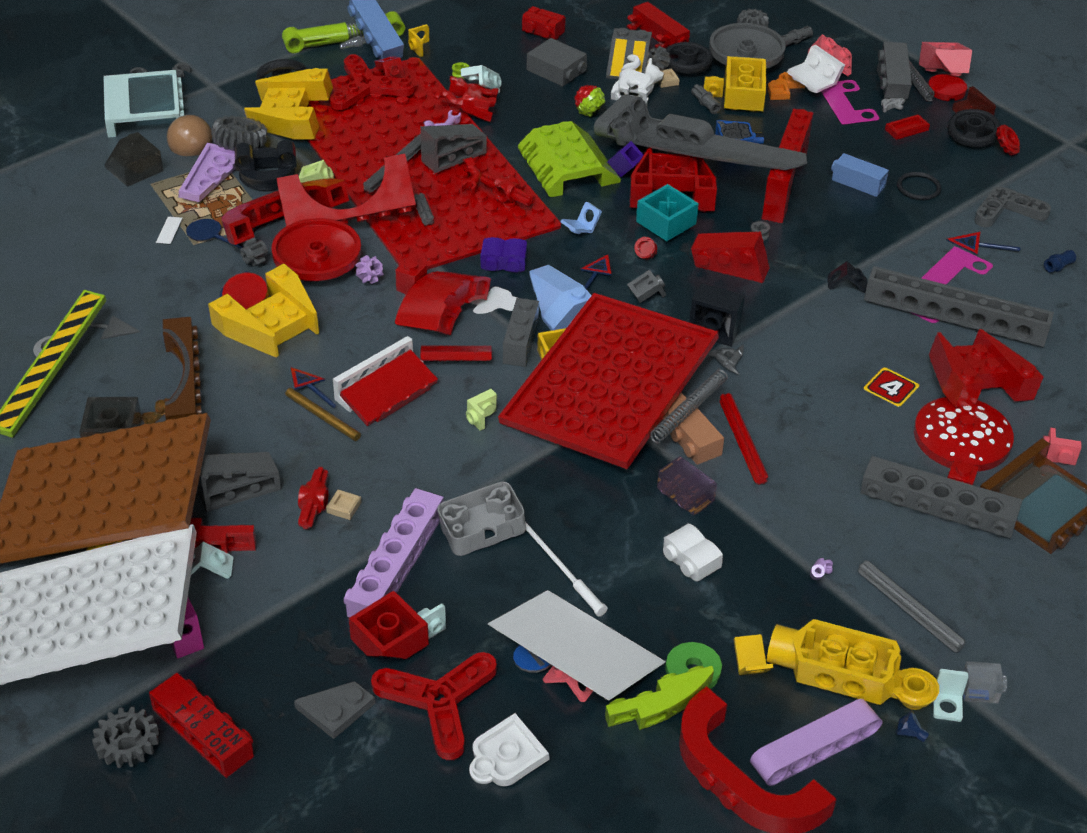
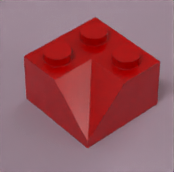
(389, 628)

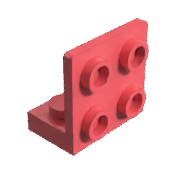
(836, 51)

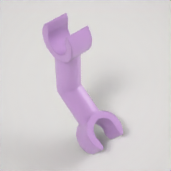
(450, 121)

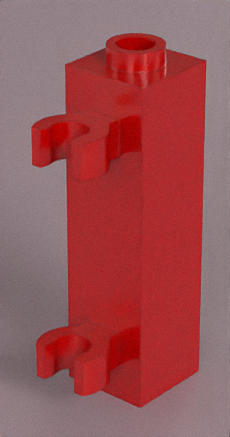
(663, 27)

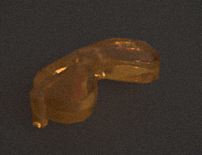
(152, 417)

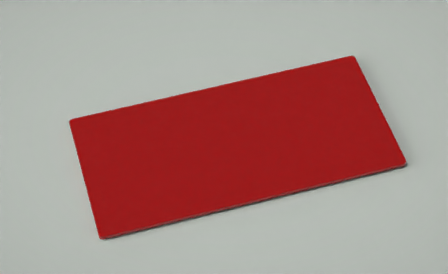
(381, 126)

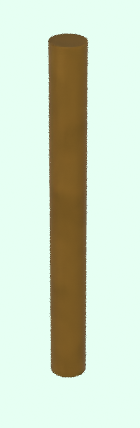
(323, 414)

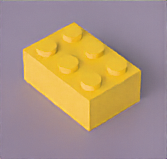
(745, 83)

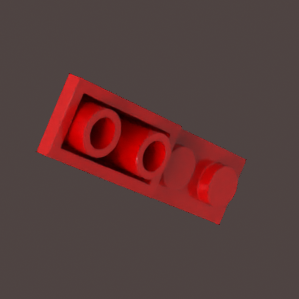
(225, 537)

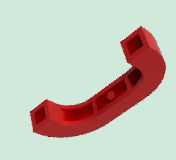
(241, 219)
(736, 791)

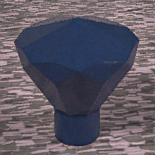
(910, 727)

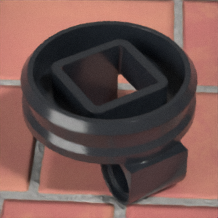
(248, 160)

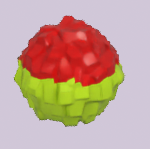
(589, 100)

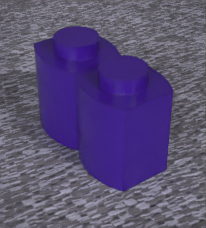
(503, 254)

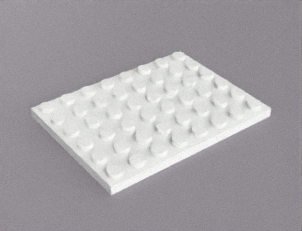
(94, 604)

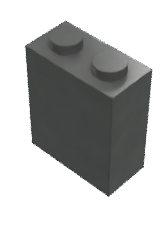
(556, 62)

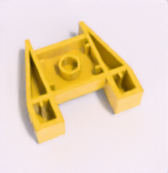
(286, 102)
(271, 320)

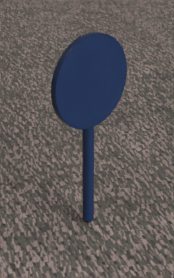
(206, 229)

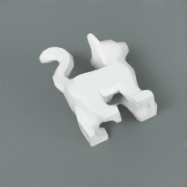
(635, 81)

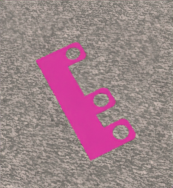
(841, 105)
(950, 266)

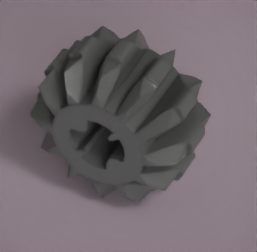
(754, 17)

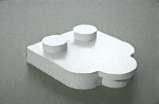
(506, 753)

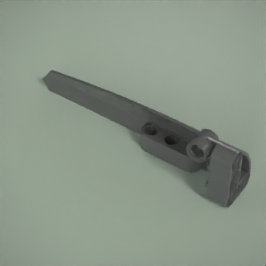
(630, 121)

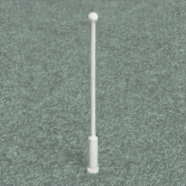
(599, 608)

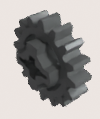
(125, 737)

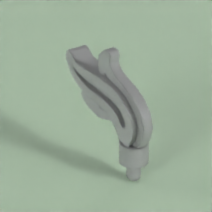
(889, 103)

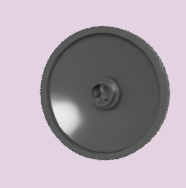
(747, 41)

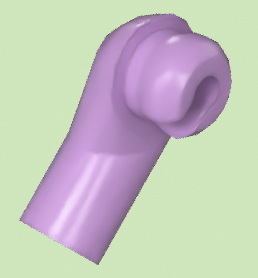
(820, 568)

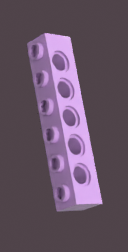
(397, 551)

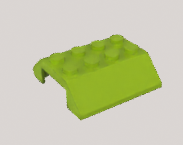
(564, 154)

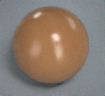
(188, 135)

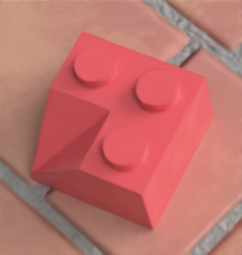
(947, 56)

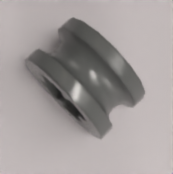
(762, 227)

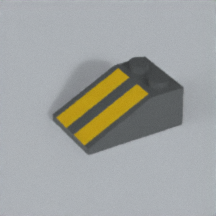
(626, 43)

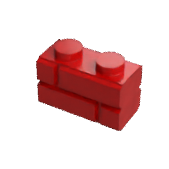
(543, 23)

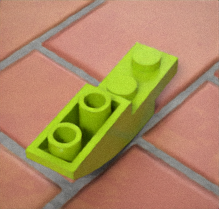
(670, 698)

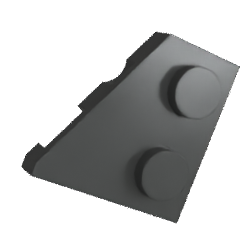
(336, 707)

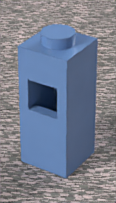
(859, 174)

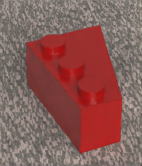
(732, 254)

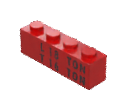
(202, 724)

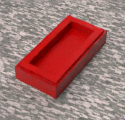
(907, 127)

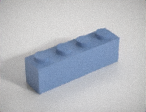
(376, 28)

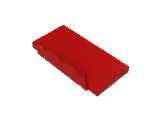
(389, 388)

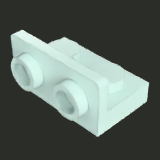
(482, 76)

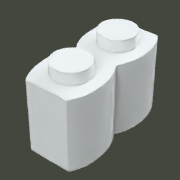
(692, 552)

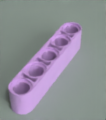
(815, 742)

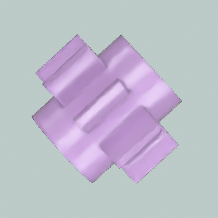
(369, 269)

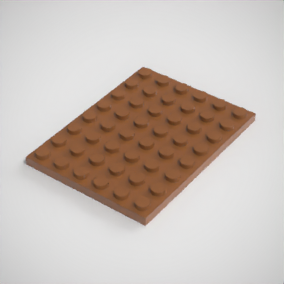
(102, 488)

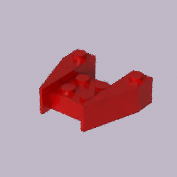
(678, 171)
(984, 365)

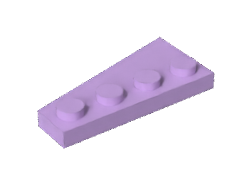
(208, 172)

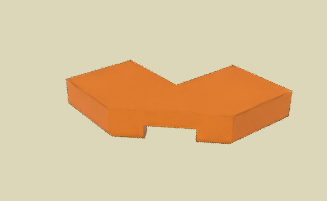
(779, 88)

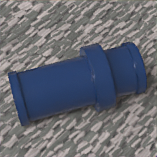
(1058, 261)

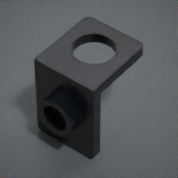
(848, 271)

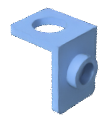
(581, 224)

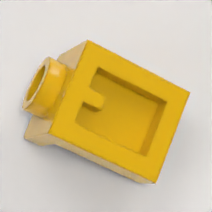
(714, 85)

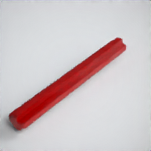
(743, 439)

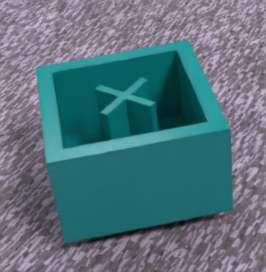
(667, 212)

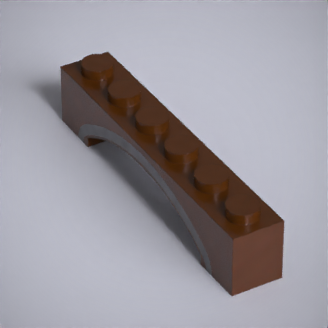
(179, 339)

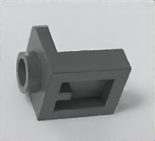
(646, 286)

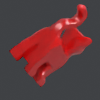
(473, 100)

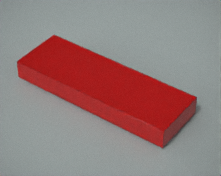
(456, 353)

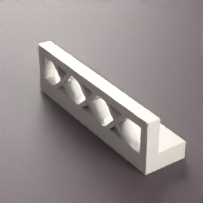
(372, 363)

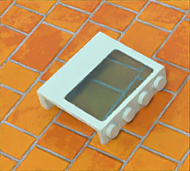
(142, 97)

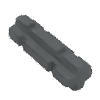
(423, 209)

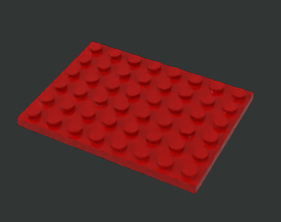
(609, 379)

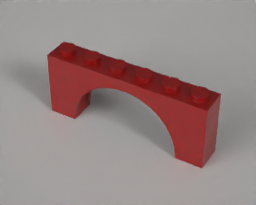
(780, 181)
(393, 195)

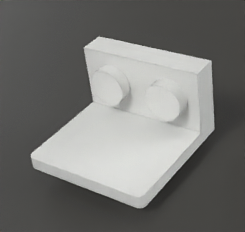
(818, 70)

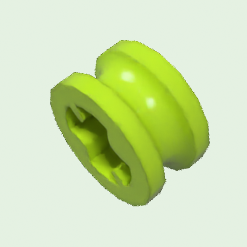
(457, 69)

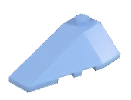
(558, 296)

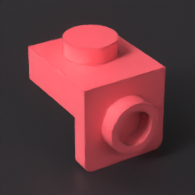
(1062, 450)

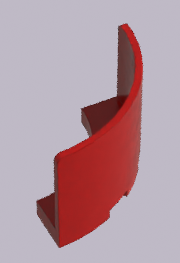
(437, 300)

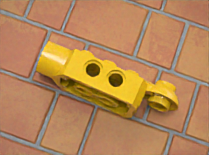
(850, 664)

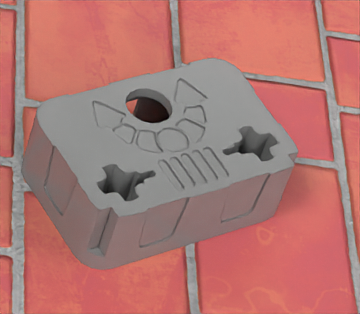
(487, 508)

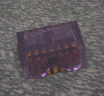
(686, 485)

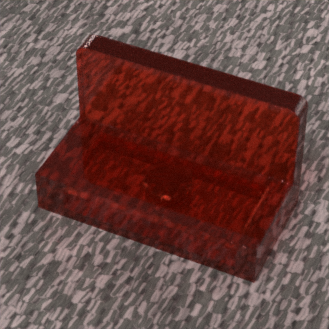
(975, 100)

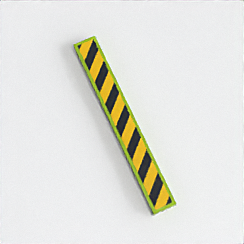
(49, 362)

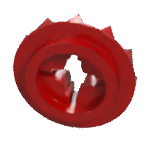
(1008, 139)

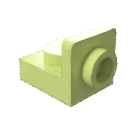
(315, 171)
(480, 407)

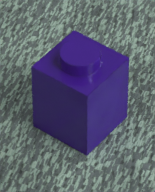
(625, 159)

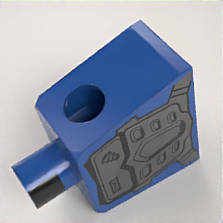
(739, 131)

